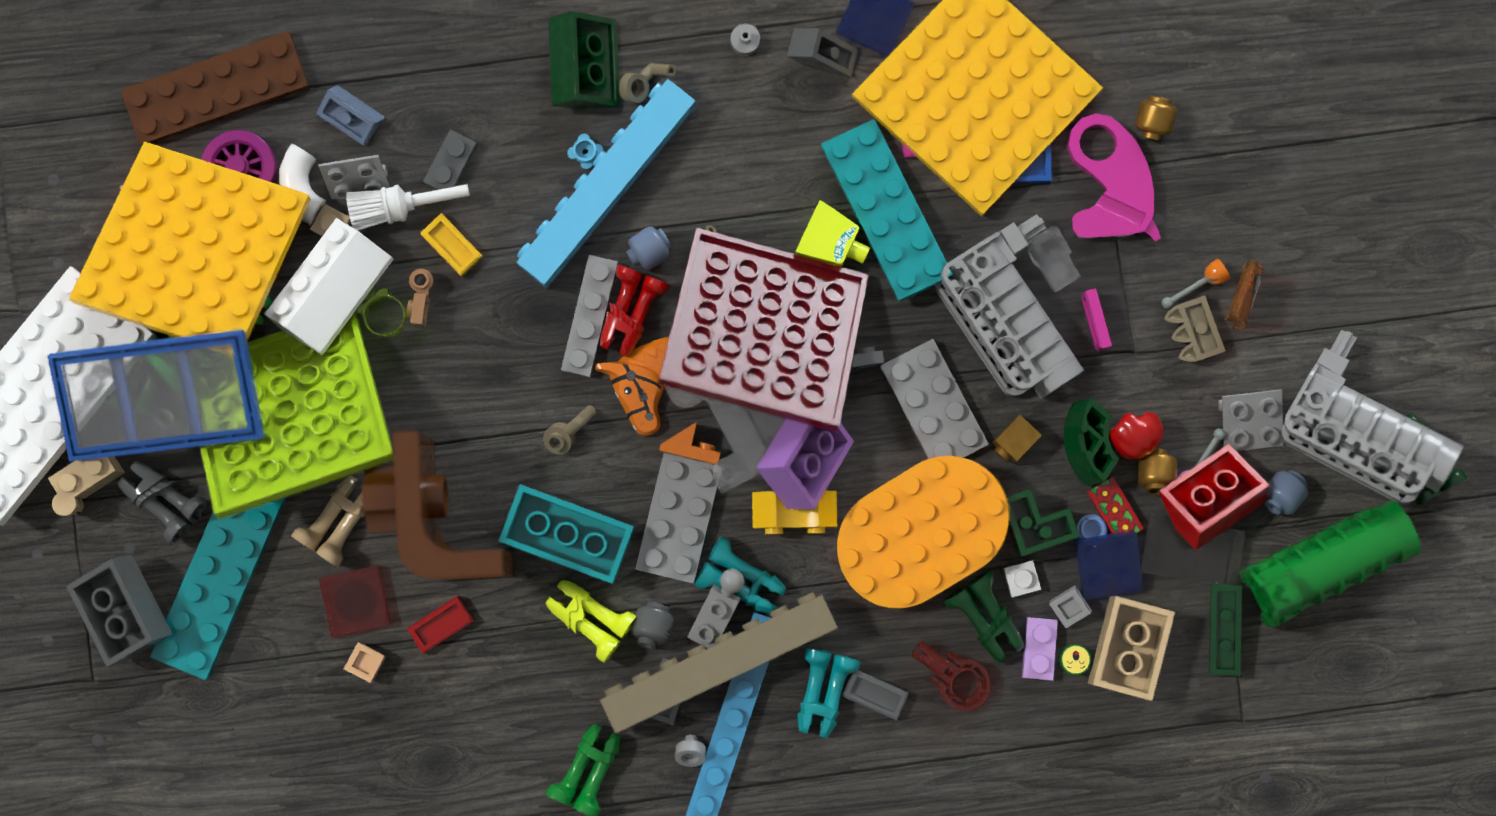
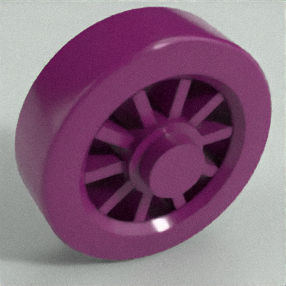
(241, 162)

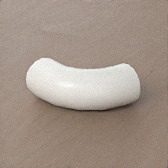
(295, 175)

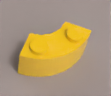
(772, 515)

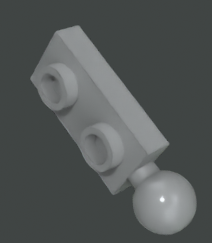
(717, 609)

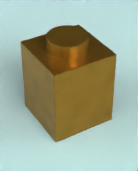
(1015, 440)

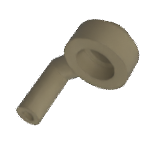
(635, 86)
(566, 432)

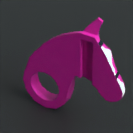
(1129, 193)

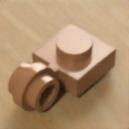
(419, 307)

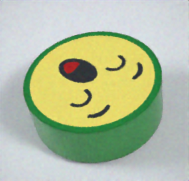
(1075, 659)

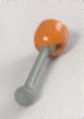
(1214, 274)

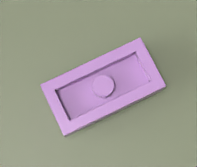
(1039, 648)

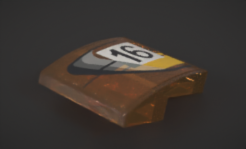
(1245, 294)

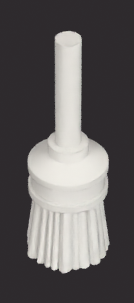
(393, 204)

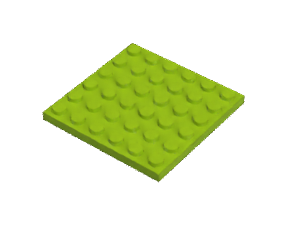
(316, 419)

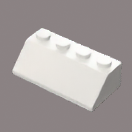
(329, 286)

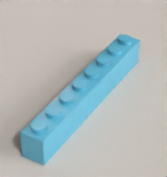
(606, 183)

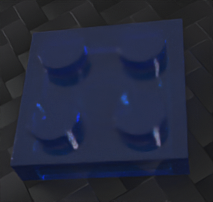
(875, 23)
(1109, 565)

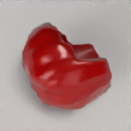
(1137, 435)

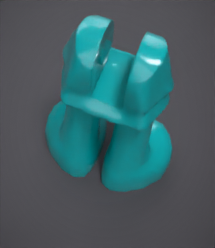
(723, 555)
(818, 663)

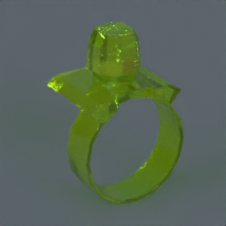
(371, 299)

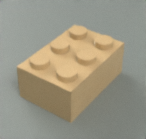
(1131, 647)

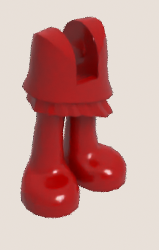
(619, 319)

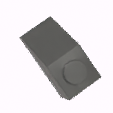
(822, 51)

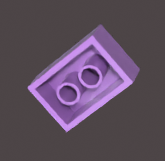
(803, 462)

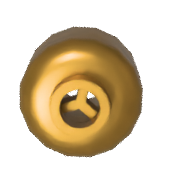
(1156, 117)
(1156, 471)

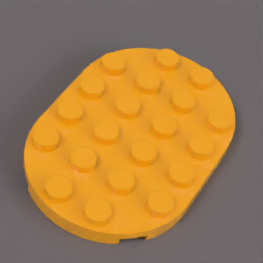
(923, 531)

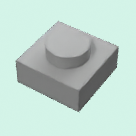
(1070, 606)

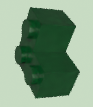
(1033, 533)

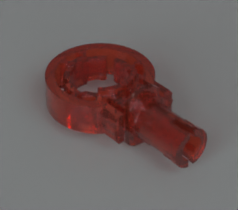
(939, 664)

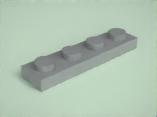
(589, 316)

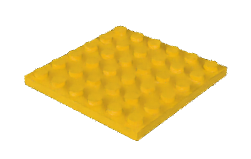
(977, 95)
(189, 246)

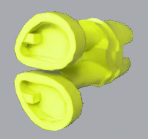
(574, 618)

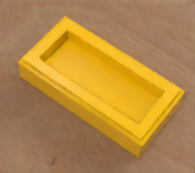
(451, 245)

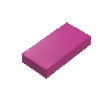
(1096, 320)

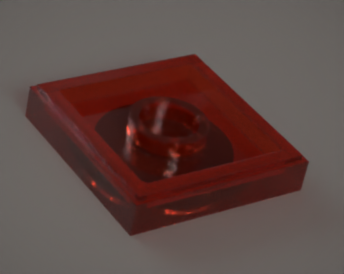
(355, 601)

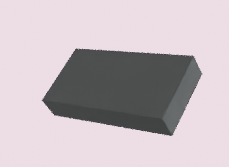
(875, 694)

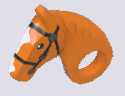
(637, 384)

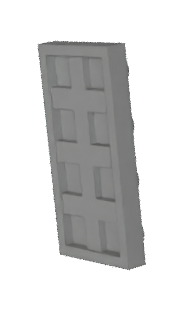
(933, 403)
(678, 518)

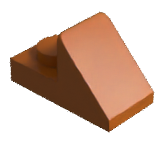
(682, 446)

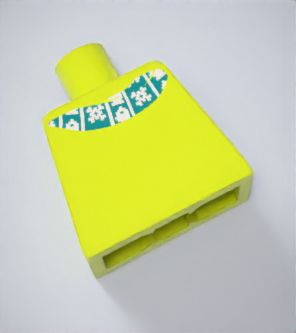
(831, 238)

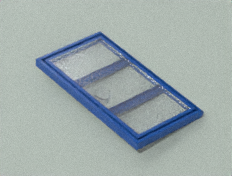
(156, 395)

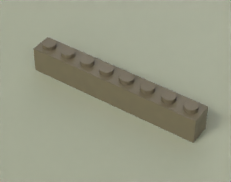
(718, 663)

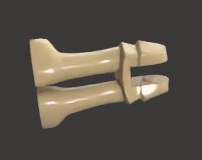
(313, 535)

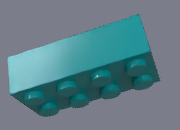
(566, 534)

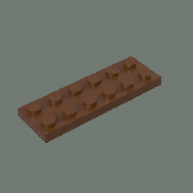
(215, 88)

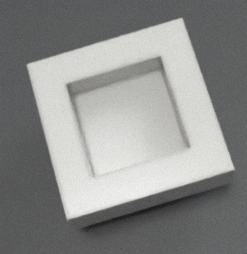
(1021, 578)

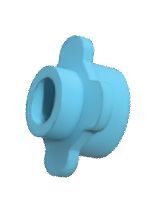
(582, 143)

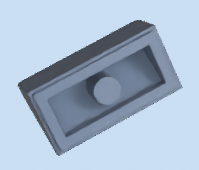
(350, 114)

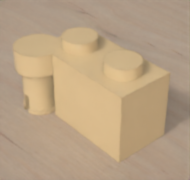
(80, 481)

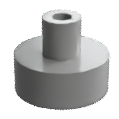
(743, 45)
(690, 752)

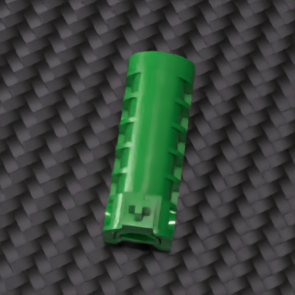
(1331, 561)

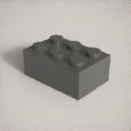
(119, 610)

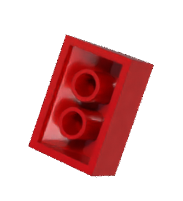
(1213, 496)

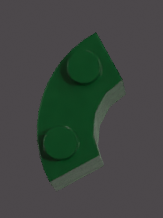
(1088, 442)

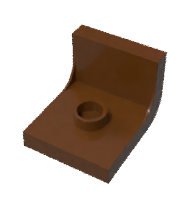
(409, 501)

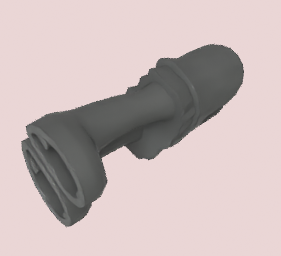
(158, 485)

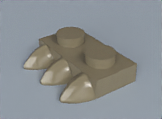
(1197, 329)

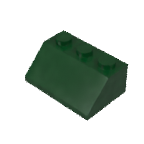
(583, 61)

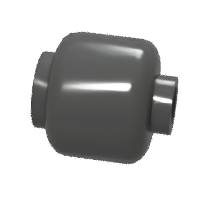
(652, 625)

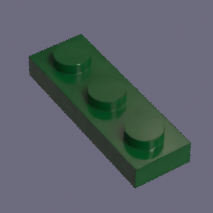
(1225, 629)

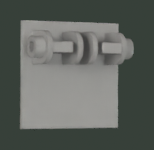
(354, 176)
(1252, 420)

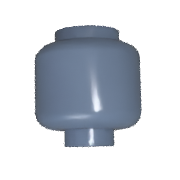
(649, 248)
(1286, 492)

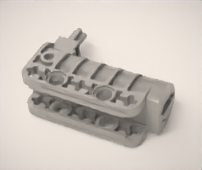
(1008, 314)
(1365, 431)

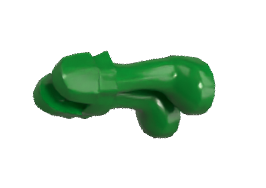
(565, 790)

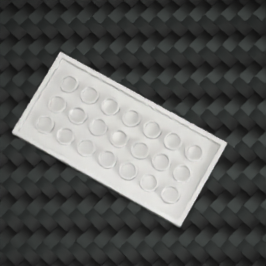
(28, 405)

